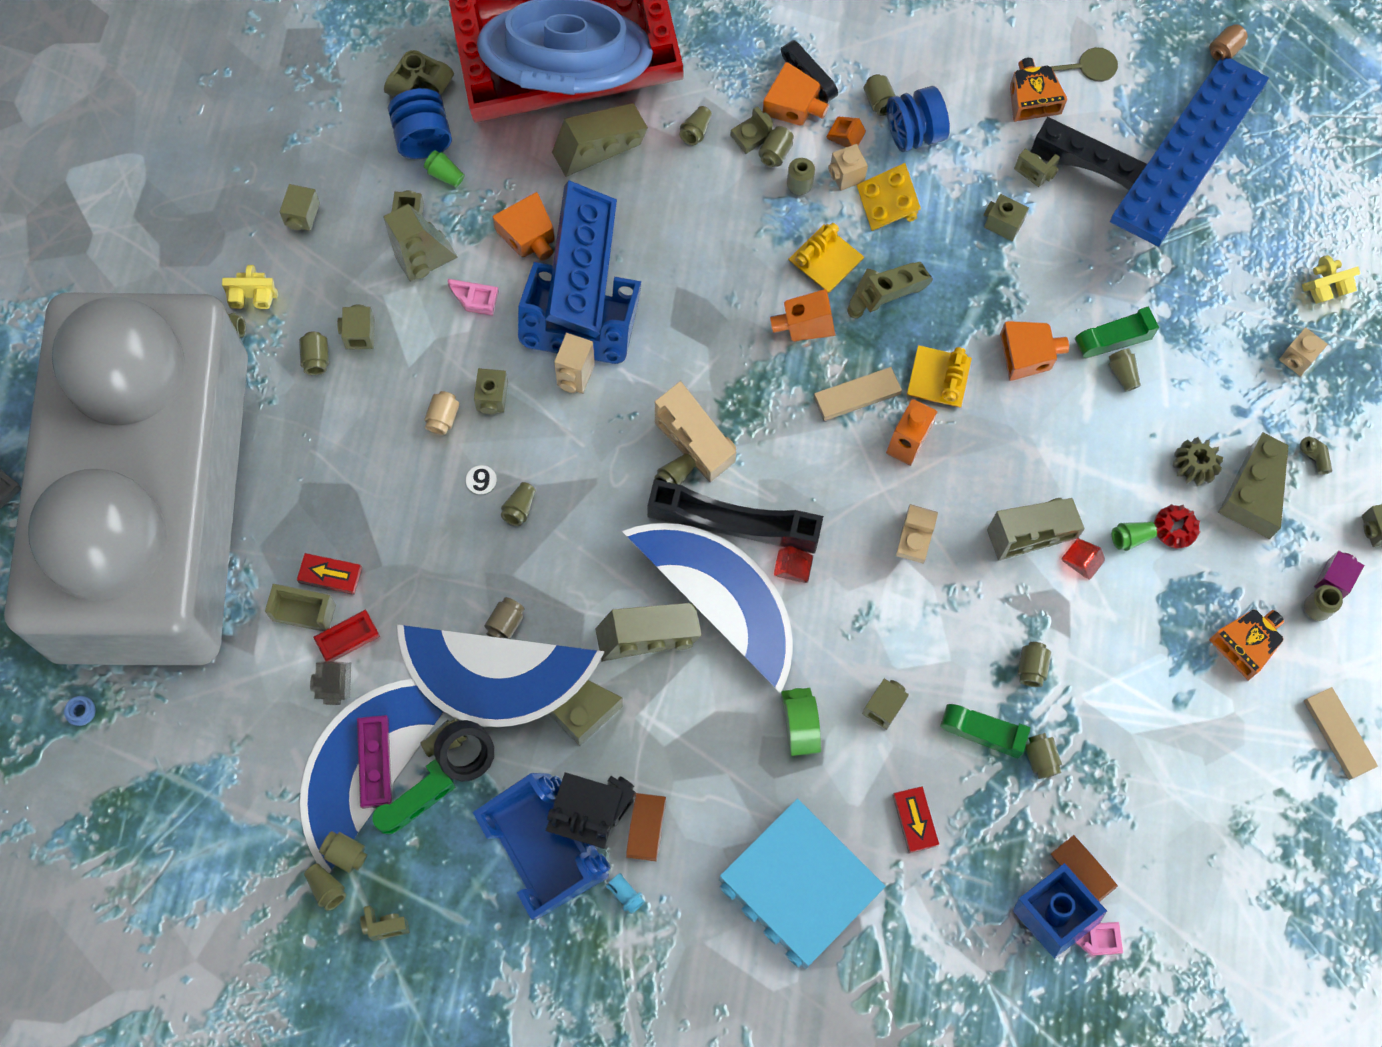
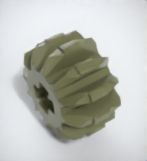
(1208, 463)

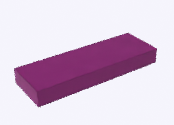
(374, 761)

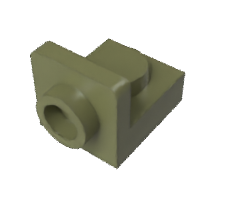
(752, 131)
(1035, 169)
(390, 925)

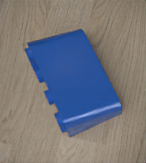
(543, 335)
(548, 863)

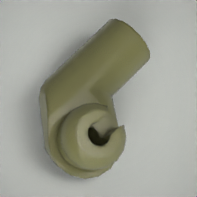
(1319, 452)

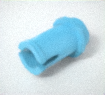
(625, 893)

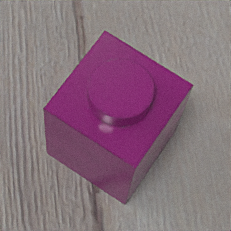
(1341, 572)

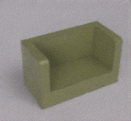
(300, 607)

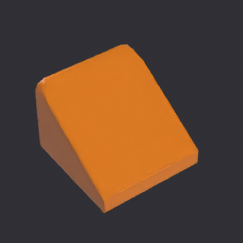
(846, 131)

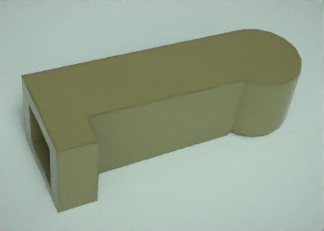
(893, 284)

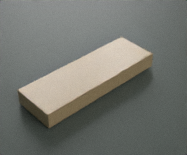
(857, 393)
(1340, 733)

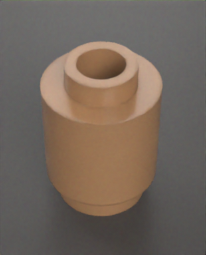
(1228, 42)

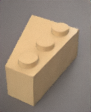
(694, 432)

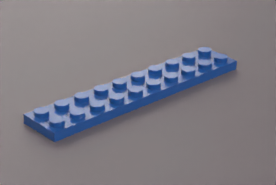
(1189, 151)

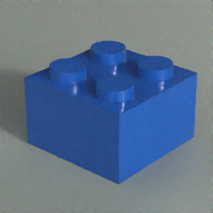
(1059, 910)

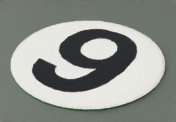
(481, 479)

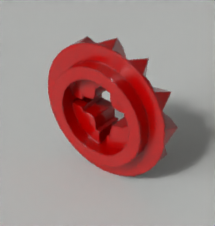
(1178, 537)

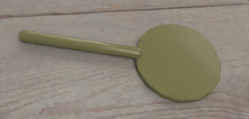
(1095, 64)

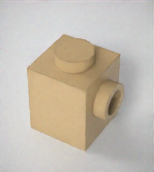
(848, 167)
(1303, 351)

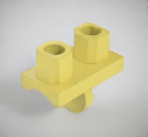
(1327, 268)
(249, 285)

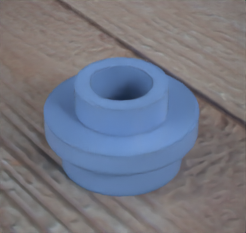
(72, 707)

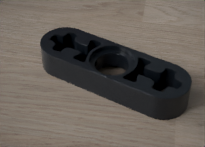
(799, 58)

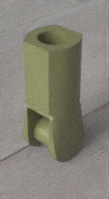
(856, 306)

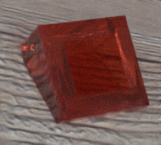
(1084, 558)
(793, 564)

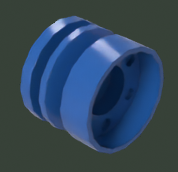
(918, 118)
(419, 123)

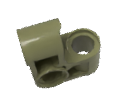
(429, 74)

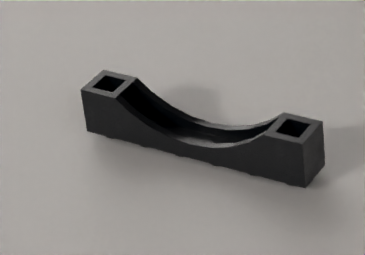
(1085, 152)
(776, 527)

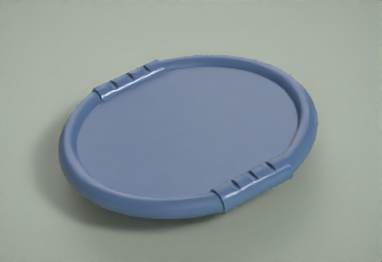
(564, 46)

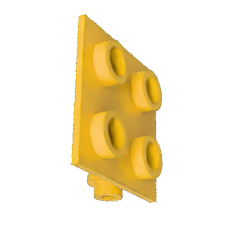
(889, 197)
(826, 257)
(940, 375)

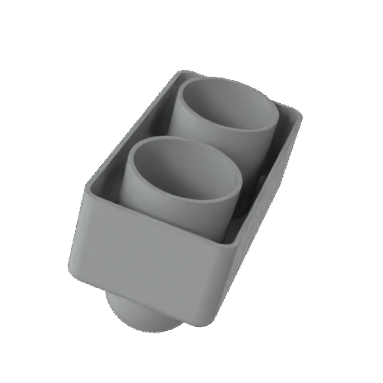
(129, 481)

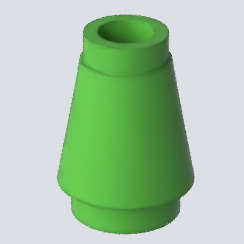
(443, 168)
(1130, 535)

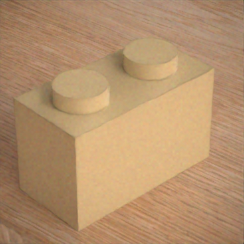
(574, 363)

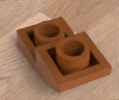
(646, 827)
(1085, 867)

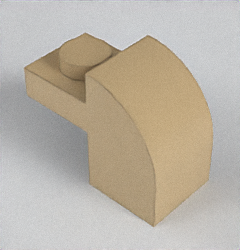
(916, 533)

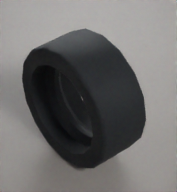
(479, 765)

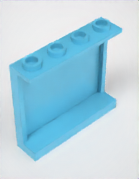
(800, 884)

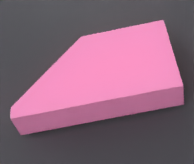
(475, 296)
(1102, 940)

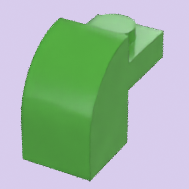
(801, 721)

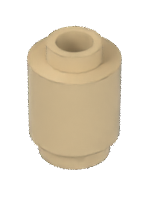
(441, 413)

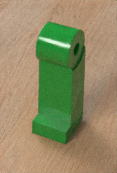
(1118, 334)
(986, 730)
(415, 801)

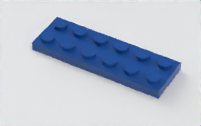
(581, 259)

